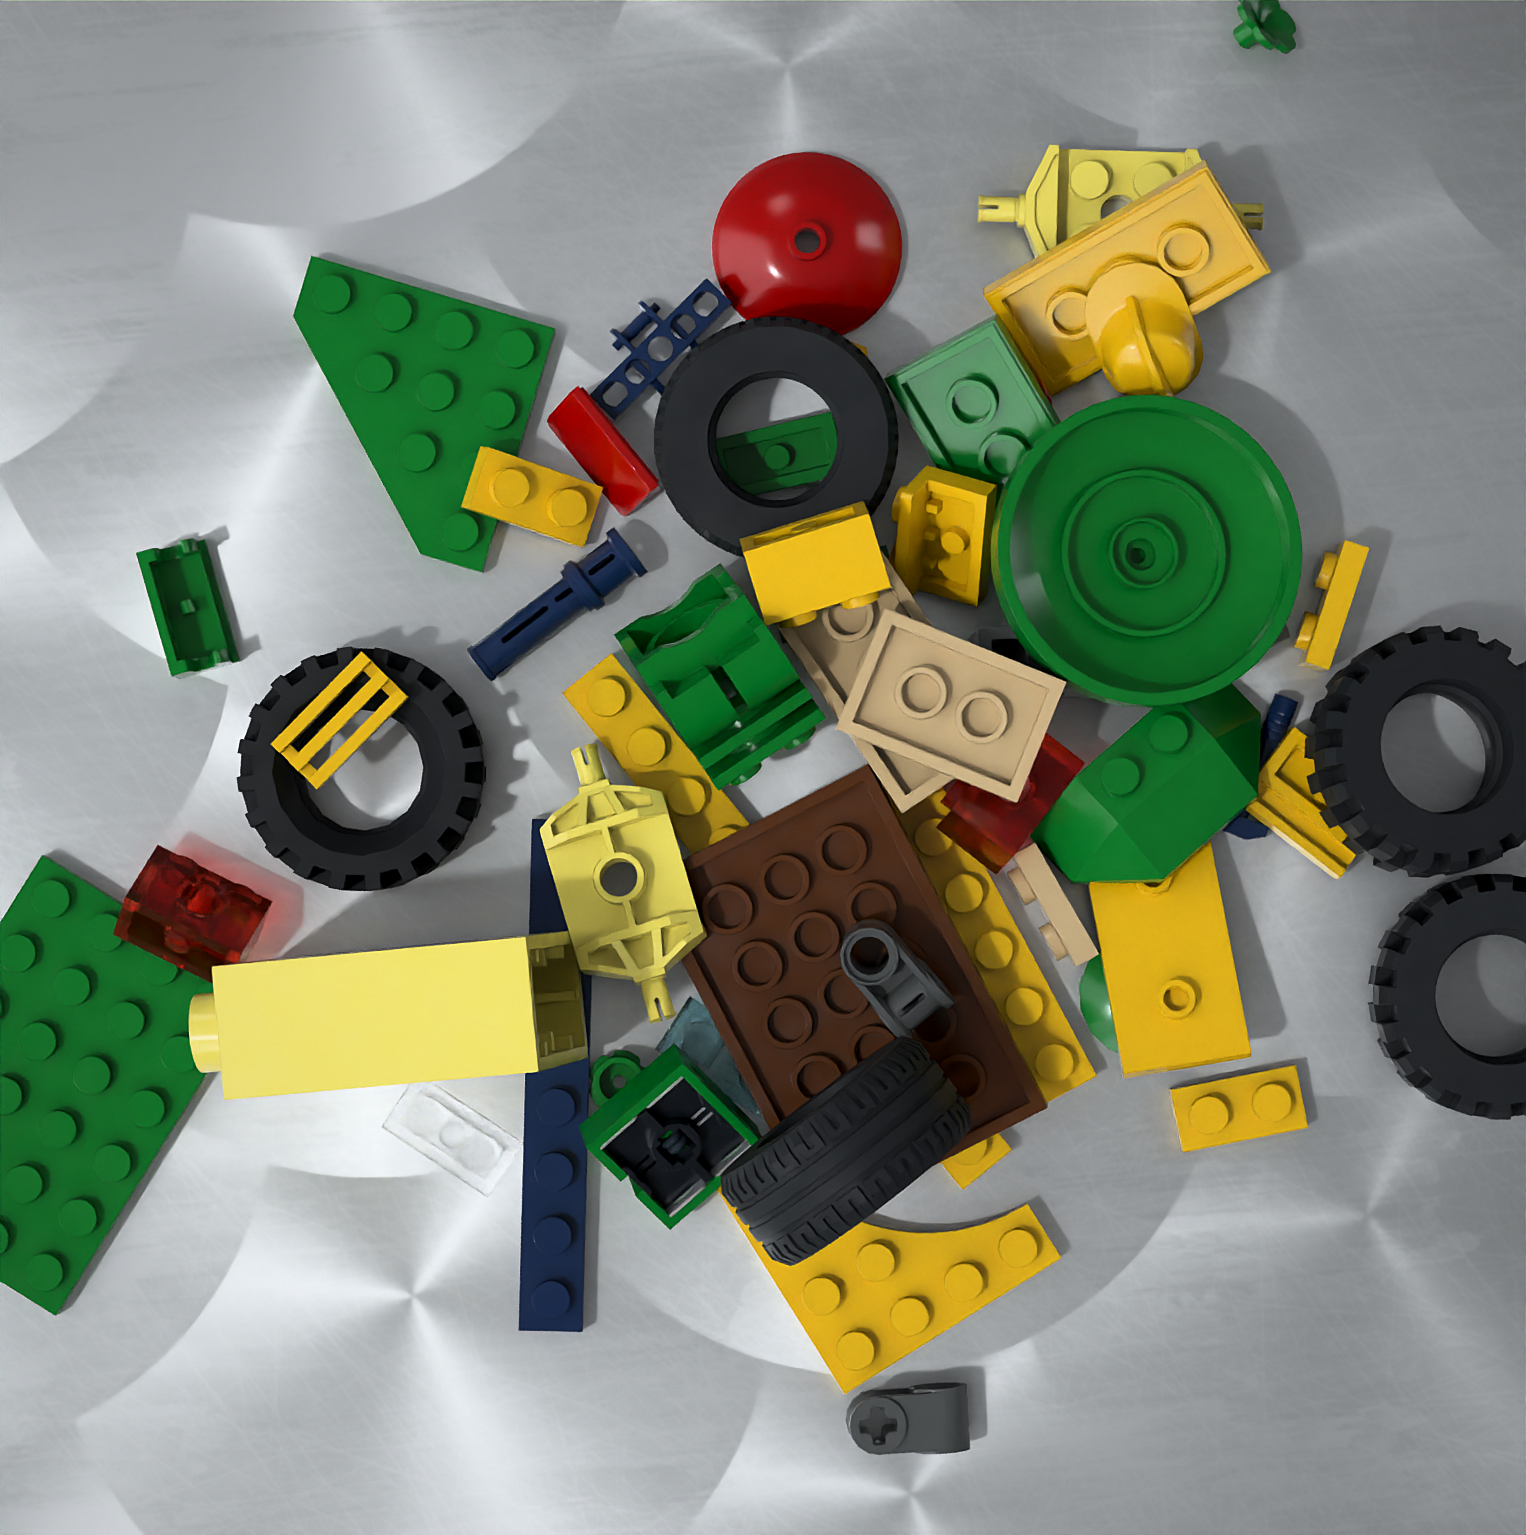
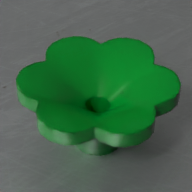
(1265, 24)

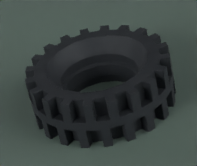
(383, 855)

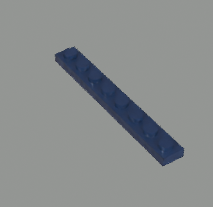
(553, 1154)

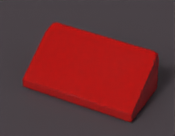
(603, 452)

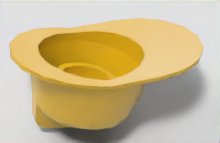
(1143, 331)

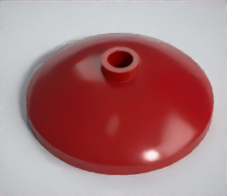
(839, 281)

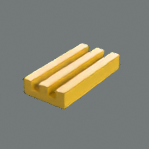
(301, 759)

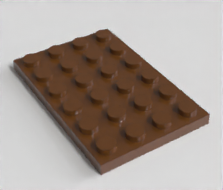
(773, 969)

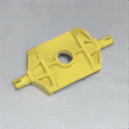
(1078, 182)
(634, 933)

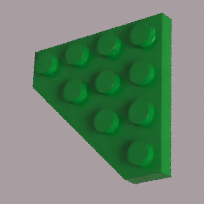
(424, 392)

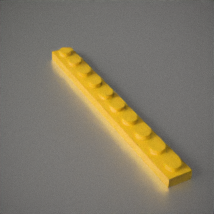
(698, 811)

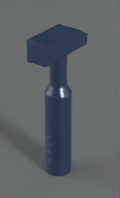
(1272, 732)

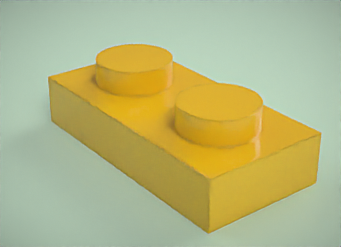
(532, 496)
(1338, 579)
(1238, 1108)

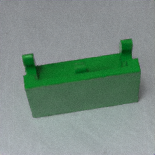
(188, 608)

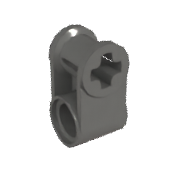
(895, 981)
(923, 1417)

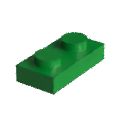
(780, 454)

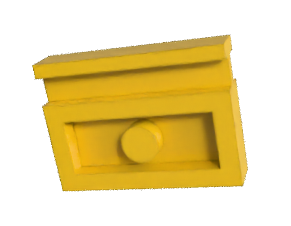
(1292, 811)

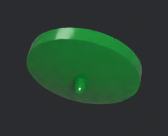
(1146, 551)

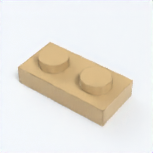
(1064, 930)

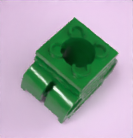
(721, 678)

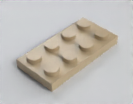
(832, 655)

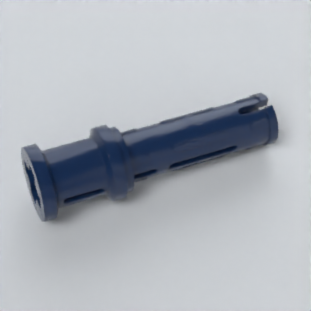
(582, 587)

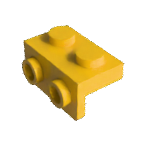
(944, 535)

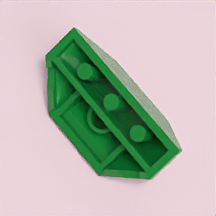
(1156, 792)

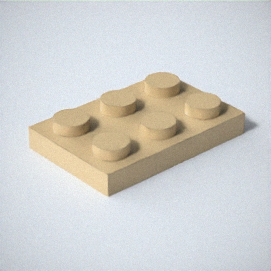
(950, 705)

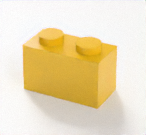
(815, 565)

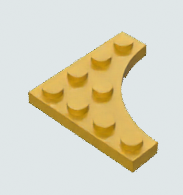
(896, 1289)

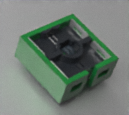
(669, 1135)

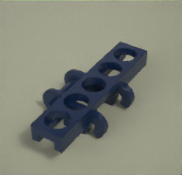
(641, 352)

